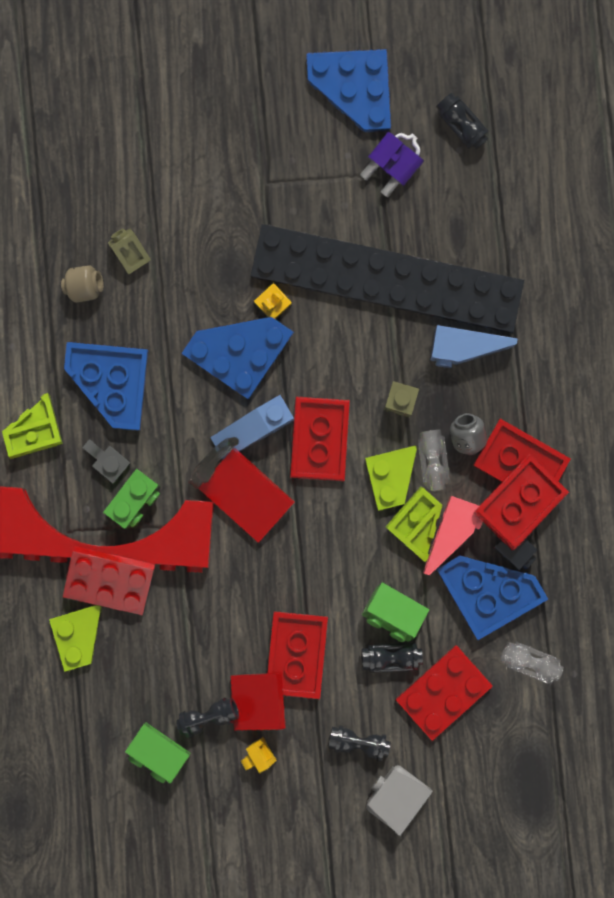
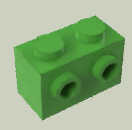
(132, 499)
(394, 613)
(157, 753)

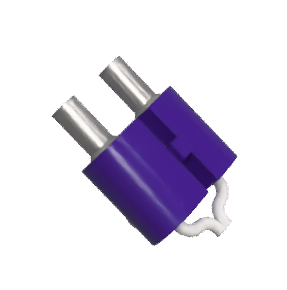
(394, 159)

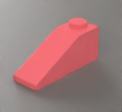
(455, 527)

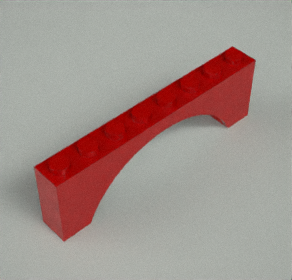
(180, 542)

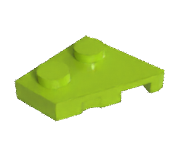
(33, 430)
(391, 476)
(417, 522)
(76, 636)

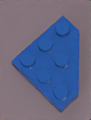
(354, 84)
(239, 351)
(111, 380)
(489, 593)

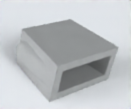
(397, 798)

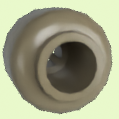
(82, 283)

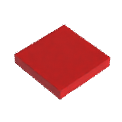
(258, 701)

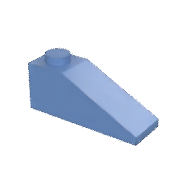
(460, 345)
(257, 424)

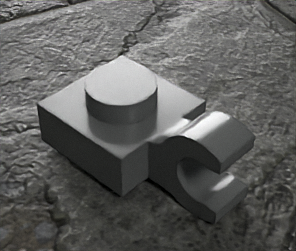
(109, 462)

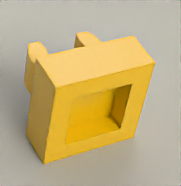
(272, 302)
(259, 756)

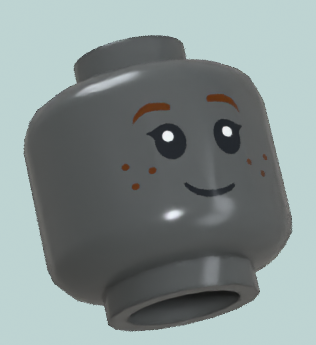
(468, 434)

